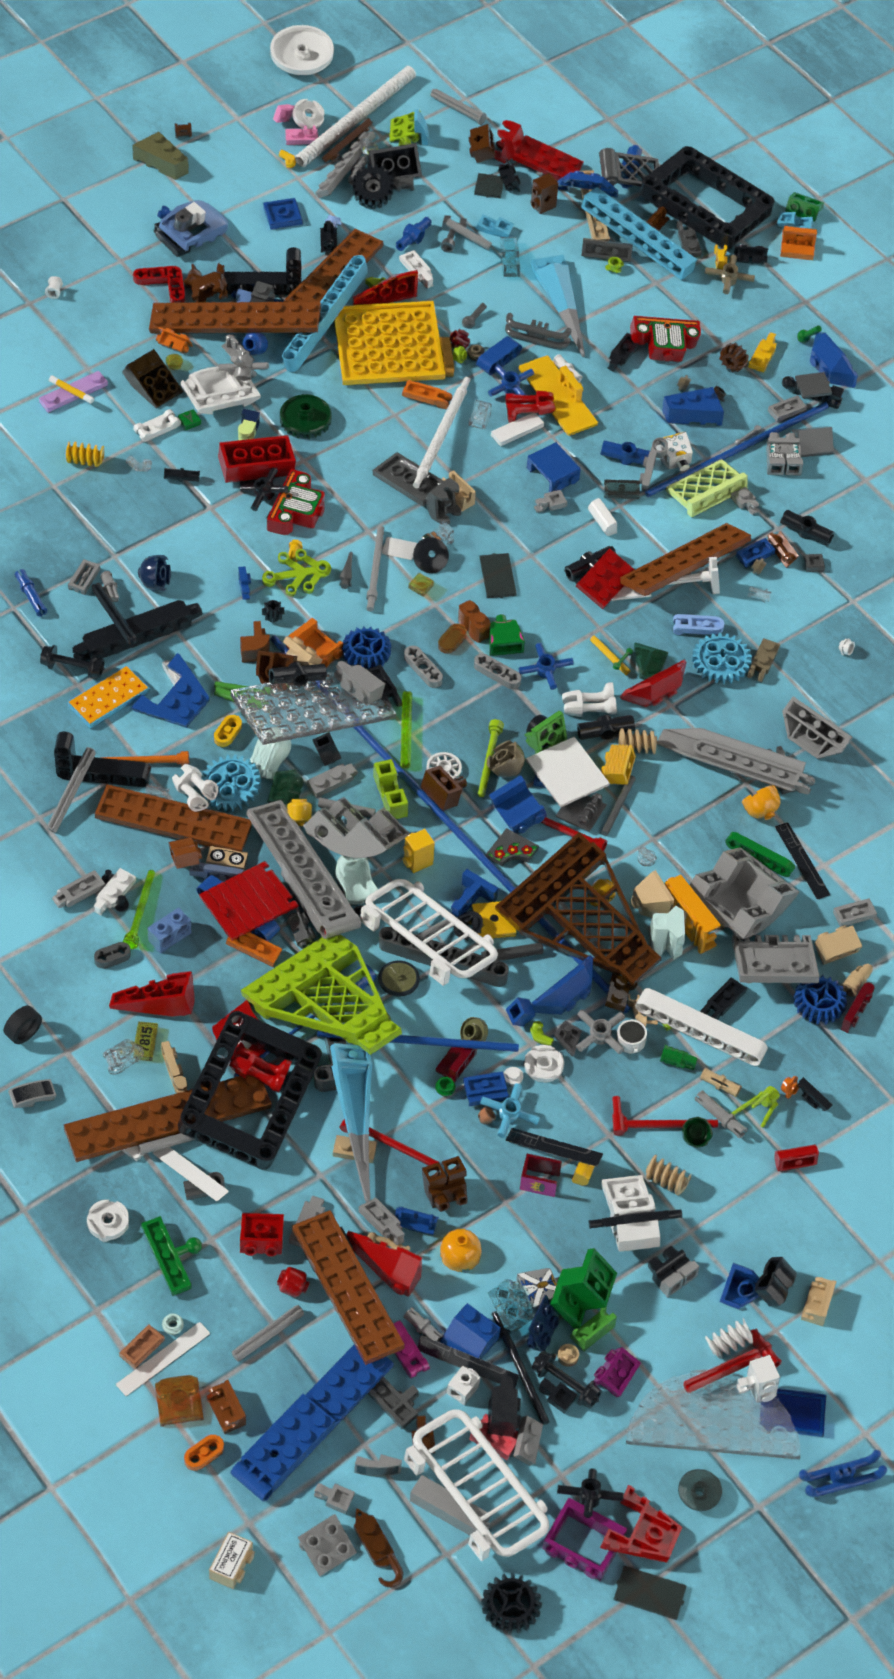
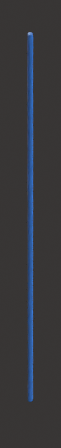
(457, 831)

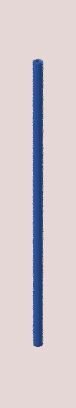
(738, 448)

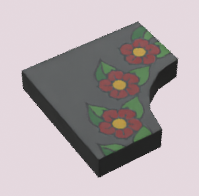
(511, 847)

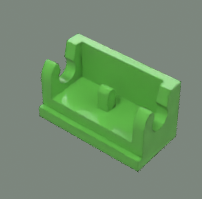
(594, 1329)

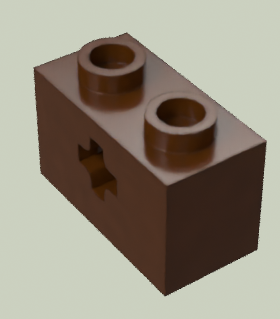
(482, 143)
(544, 193)

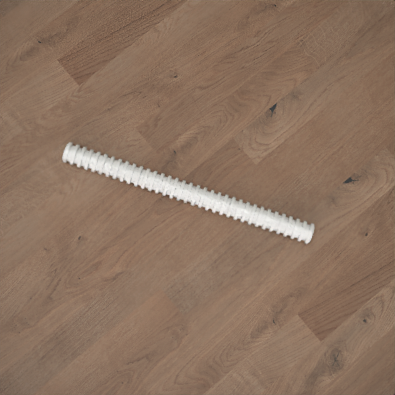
(355, 116)

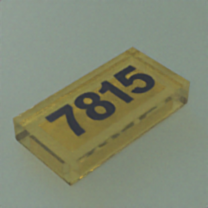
(146, 1038)

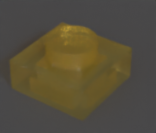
(421, 584)

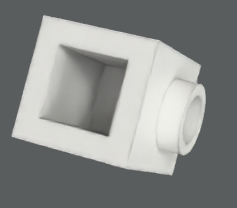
(463, 1385)

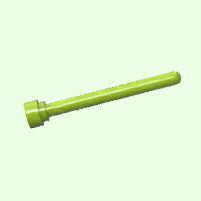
(495, 729)

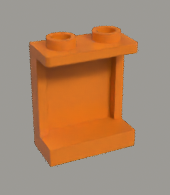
(317, 640)

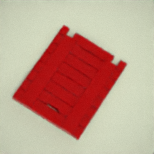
(248, 900)

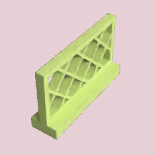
(713, 494)

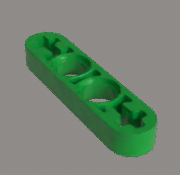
(776, 863)

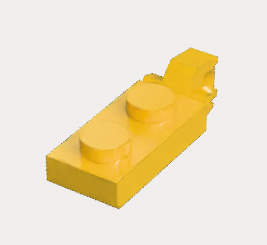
(763, 353)

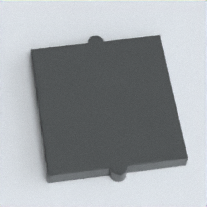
(813, 385)

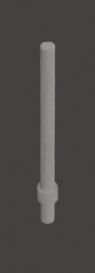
(372, 593)

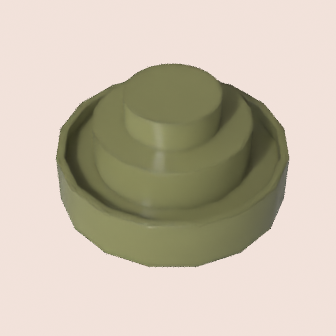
(474, 1029)

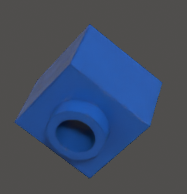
(520, 1011)

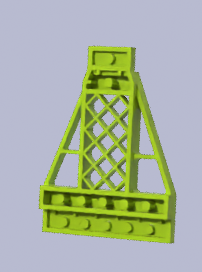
(305, 975)

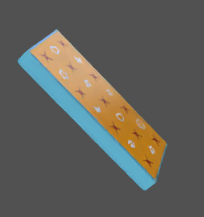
(108, 696)

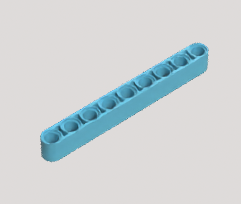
(331, 305)

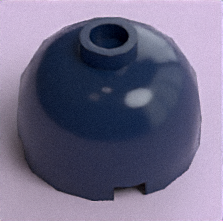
(155, 572)

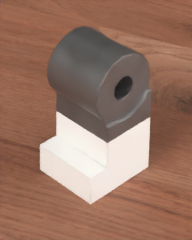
(189, 215)

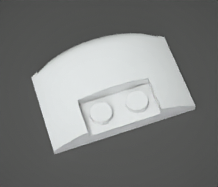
(217, 389)

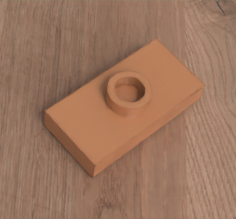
(141, 1346)

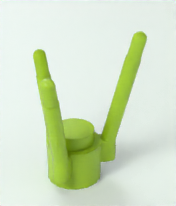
(766, 1098)

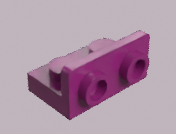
(616, 1371)

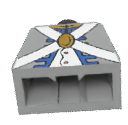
(536, 1285)

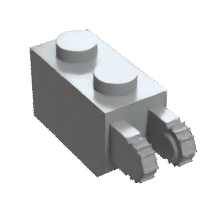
(359, 682)

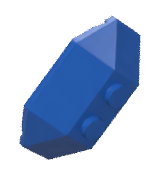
(832, 361)
(566, 991)

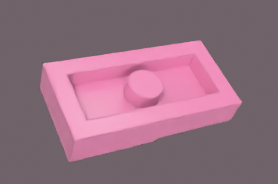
(301, 136)

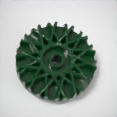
(305, 415)

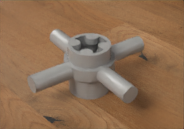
(243, 367)

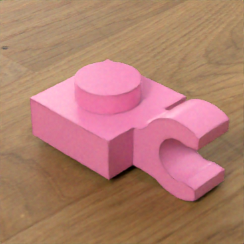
(283, 113)

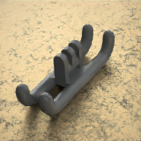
(537, 333)

